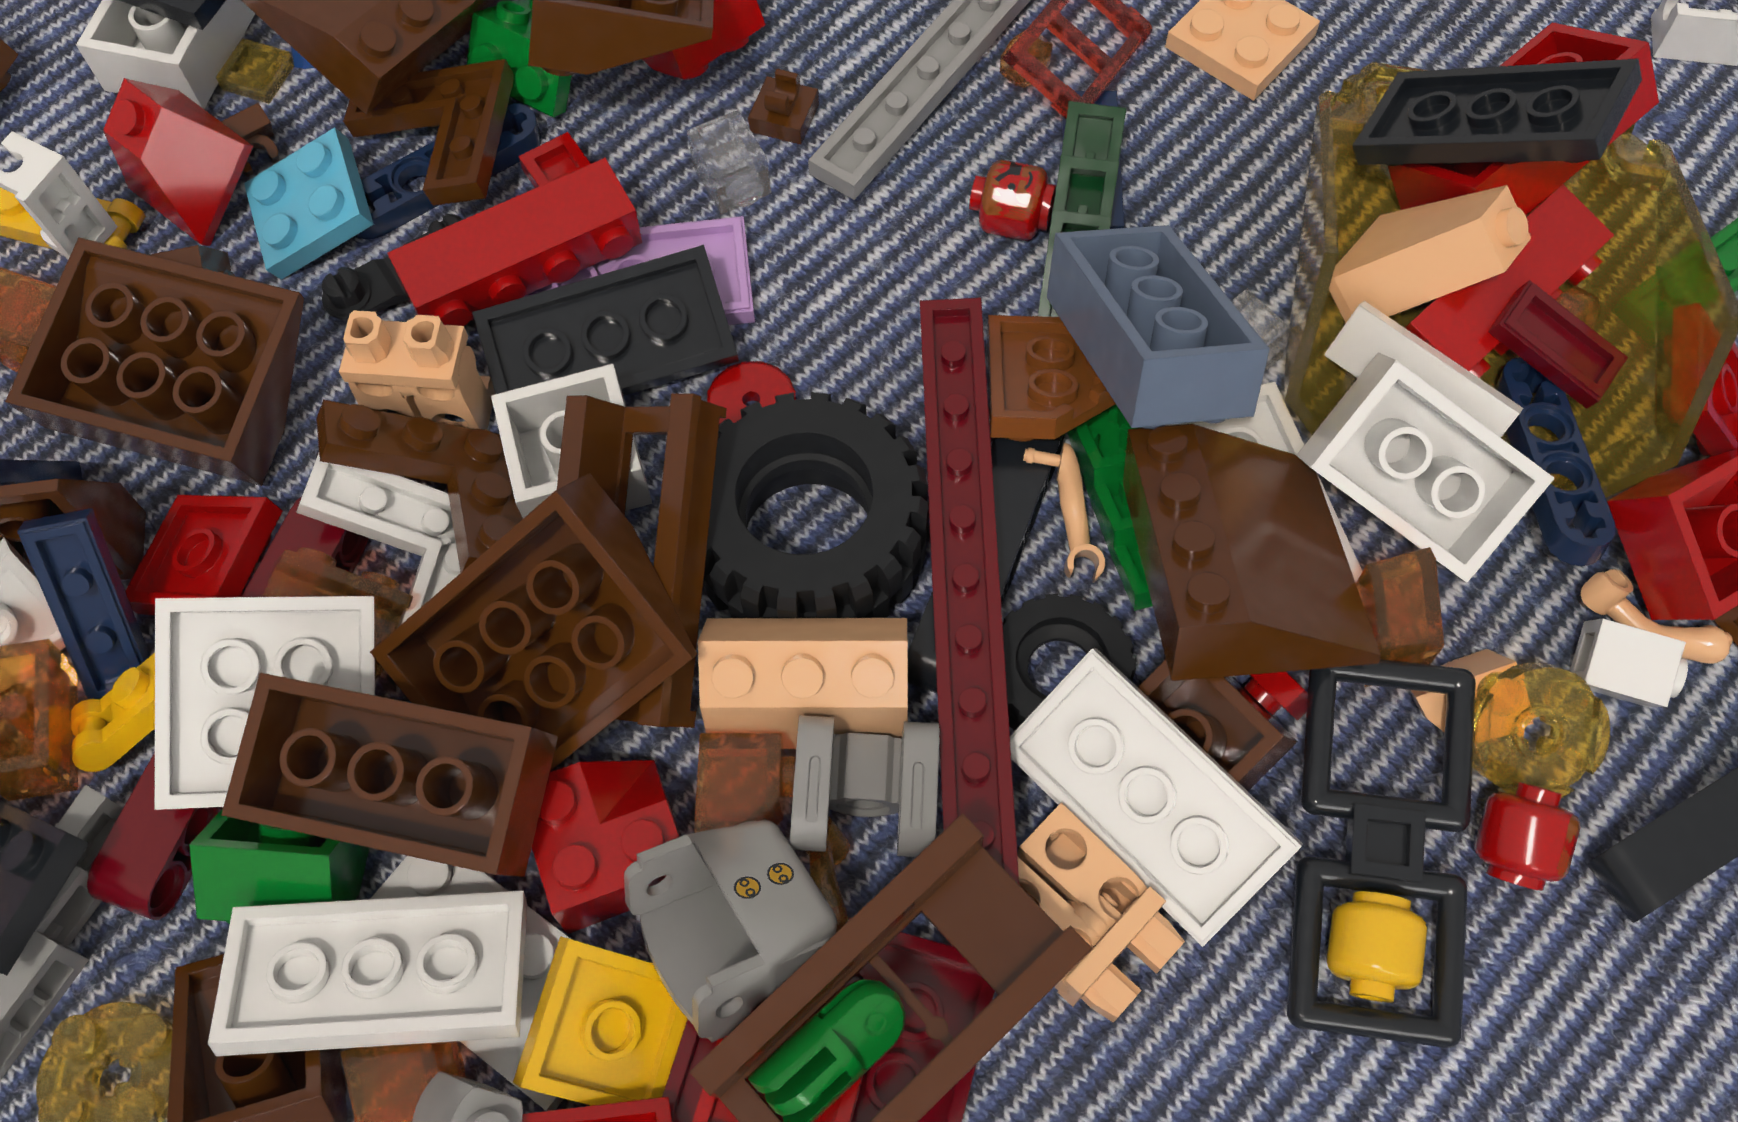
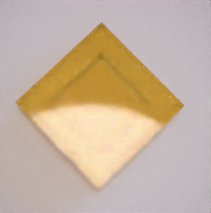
(255, 70)

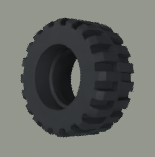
(822, 446)

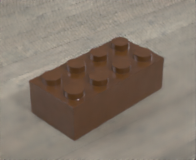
(391, 775)

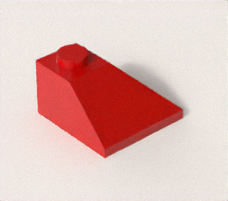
(176, 156)

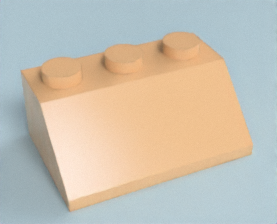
(771, 670)

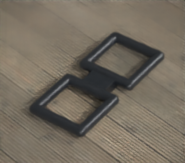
(1384, 855)

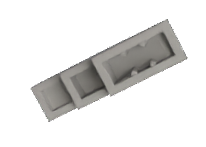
(47, 963)

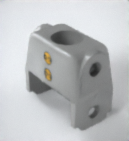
(727, 919)

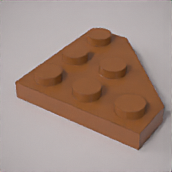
(1039, 379)

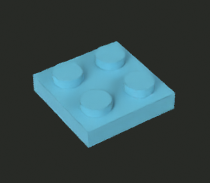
(308, 204)

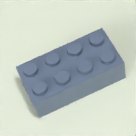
(1155, 326)

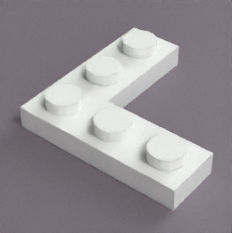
(390, 512)

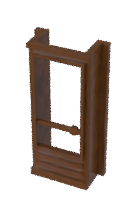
(599, 442)
(979, 914)

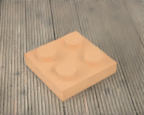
(1242, 40)

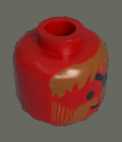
(1013, 200)
(1527, 836)

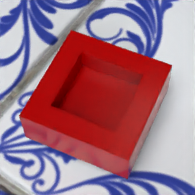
(552, 160)
(1278, 691)

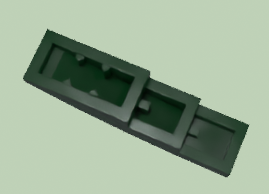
(1084, 177)

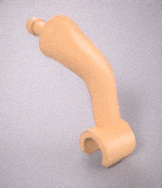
(1072, 506)
(1606, 595)

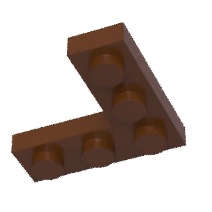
(470, 113)
(433, 451)

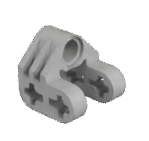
(865, 779)

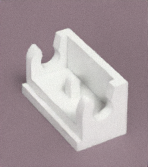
(1694, 34)
(54, 196)

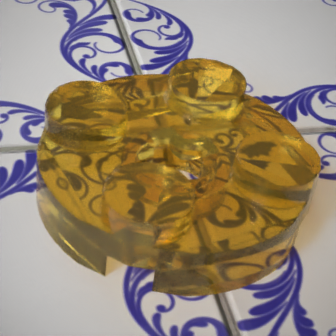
(1562, 700)
(86, 1045)

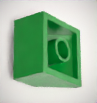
(267, 865)

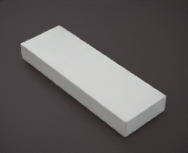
(1374, 332)

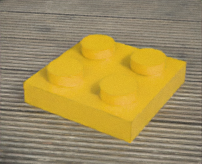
(600, 1029)

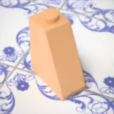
(1430, 252)

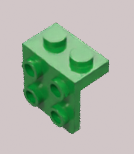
(505, 34)

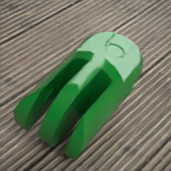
(831, 1051)

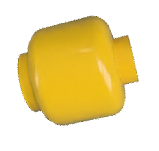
(1377, 945)

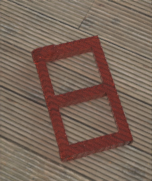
(1126, 20)

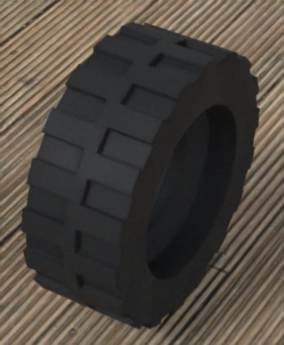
(1057, 620)

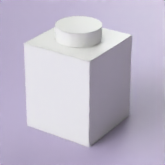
(1630, 663)

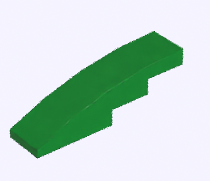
(1101, 457)

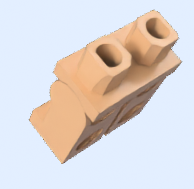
(415, 369)
(1104, 902)

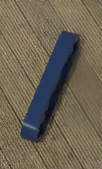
(410, 205)
(1566, 457)

